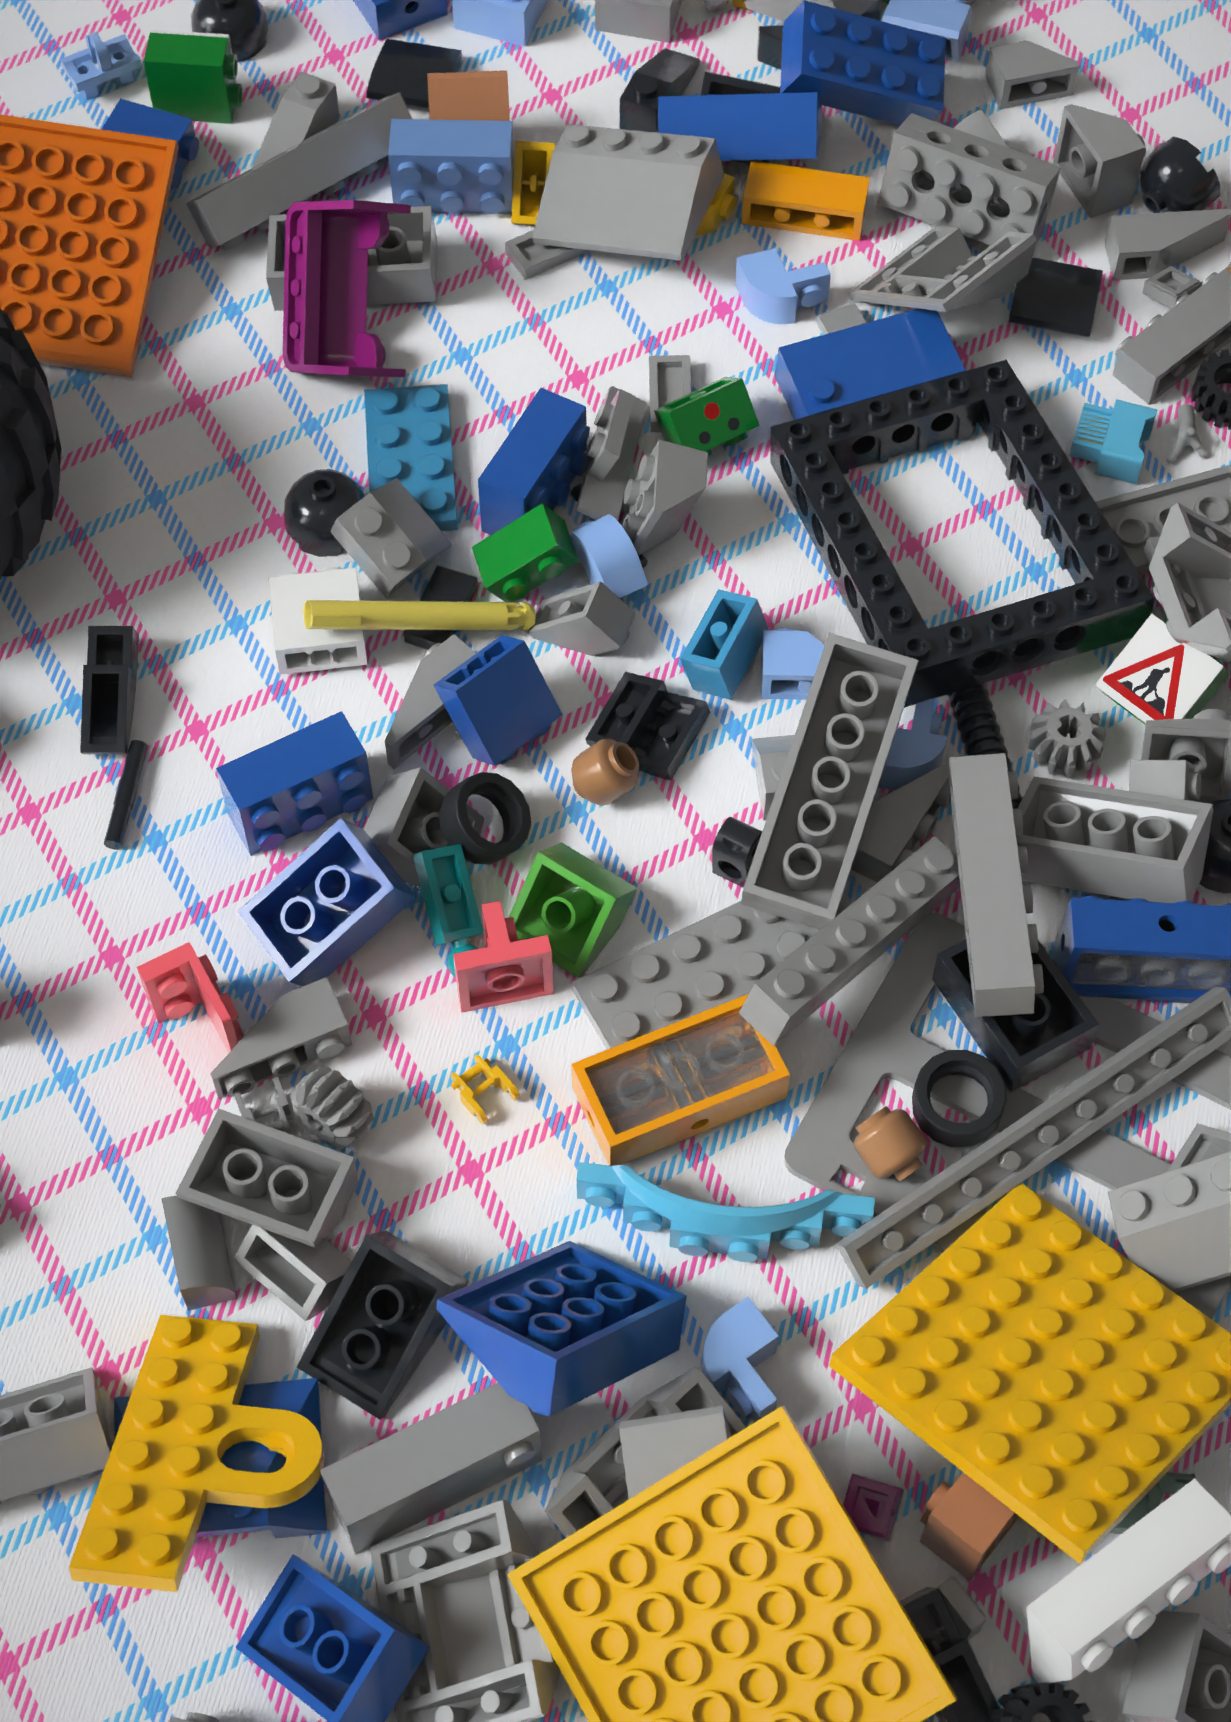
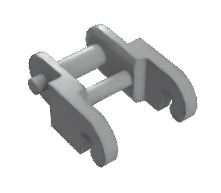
(281, 1105)

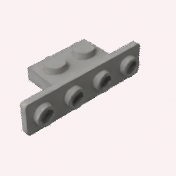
(611, 454)

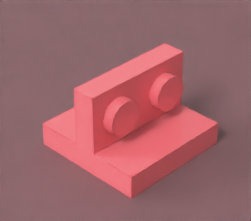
(505, 968)

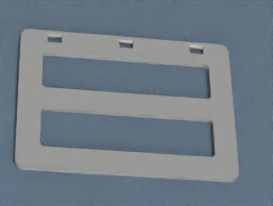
(887, 1049)

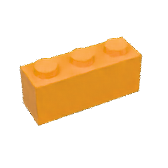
(805, 200)

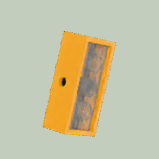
(678, 1082)

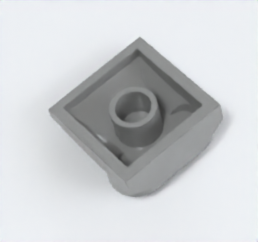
(1200, 741)

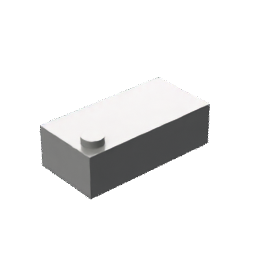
(397, 270)
(432, 1465)

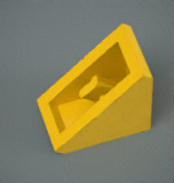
(529, 179)

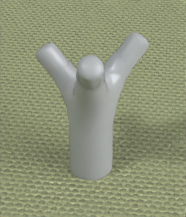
(1187, 434)

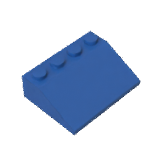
(565, 1325)

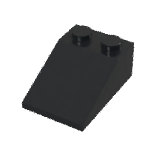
(379, 1322)

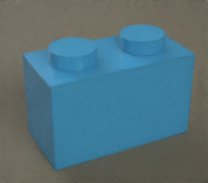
(724, 644)

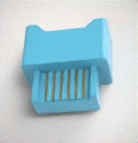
(1114, 438)

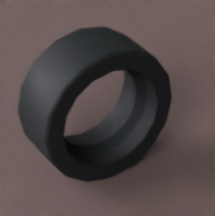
(511, 807)
(970, 1065)

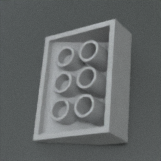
(627, 191)

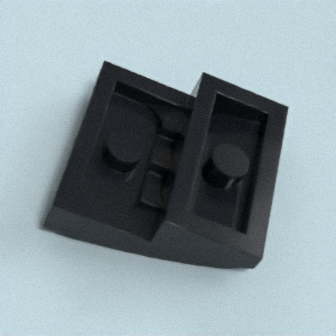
(404, 70)
(1057, 297)
(651, 722)

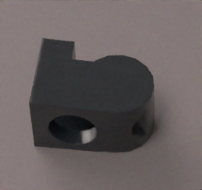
(734, 844)

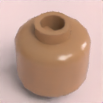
(605, 771)
(890, 1144)

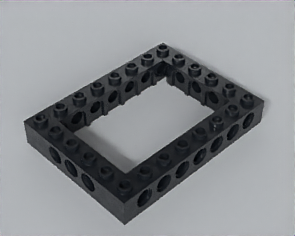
(1099, 610)

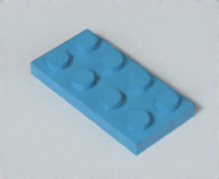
(412, 442)

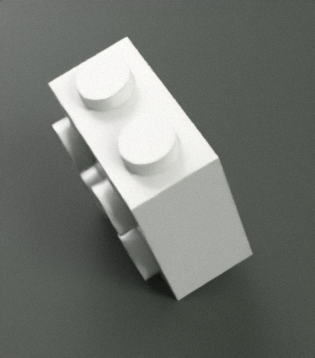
(313, 649)

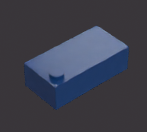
(865, 362)

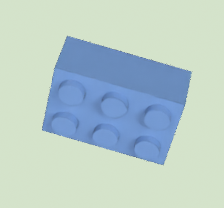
(452, 165)

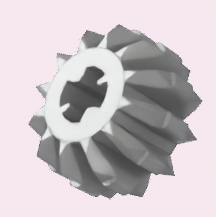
(1066, 738)
(332, 1107)

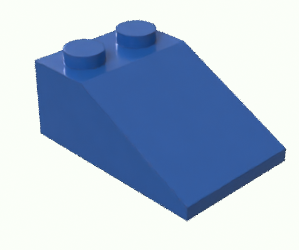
(331, 1646)

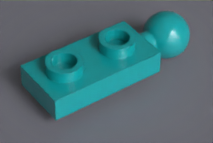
(449, 898)

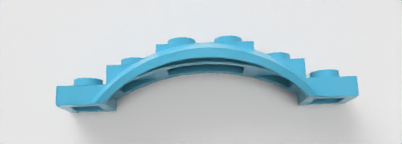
(715, 1228)

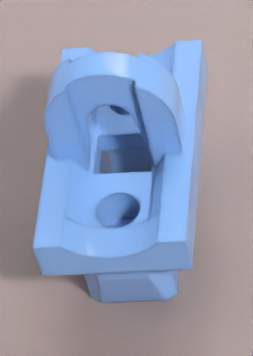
(115, 62)

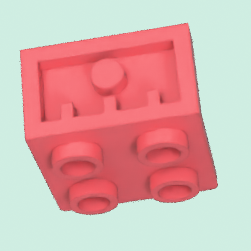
(183, 980)

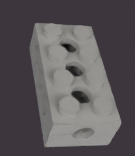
(966, 182)

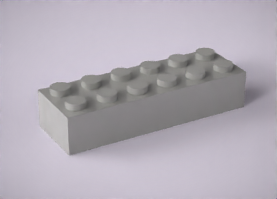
(829, 782)

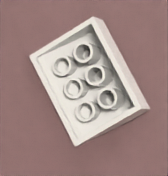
(1128, 1584)

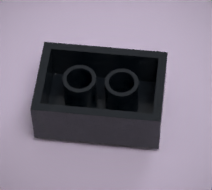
(1020, 1043)

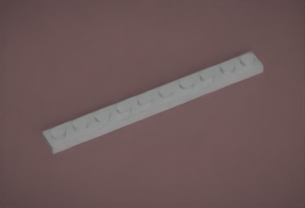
(1037, 1139)

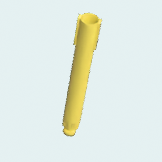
(417, 615)

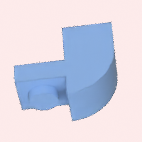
(773, 292)
(609, 555)
(915, 750)
(731, 1352)

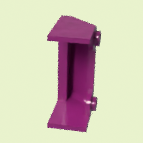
(329, 287)

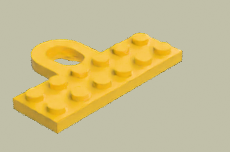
(172, 1450)

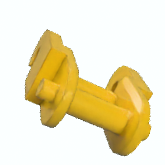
(494, 1077)

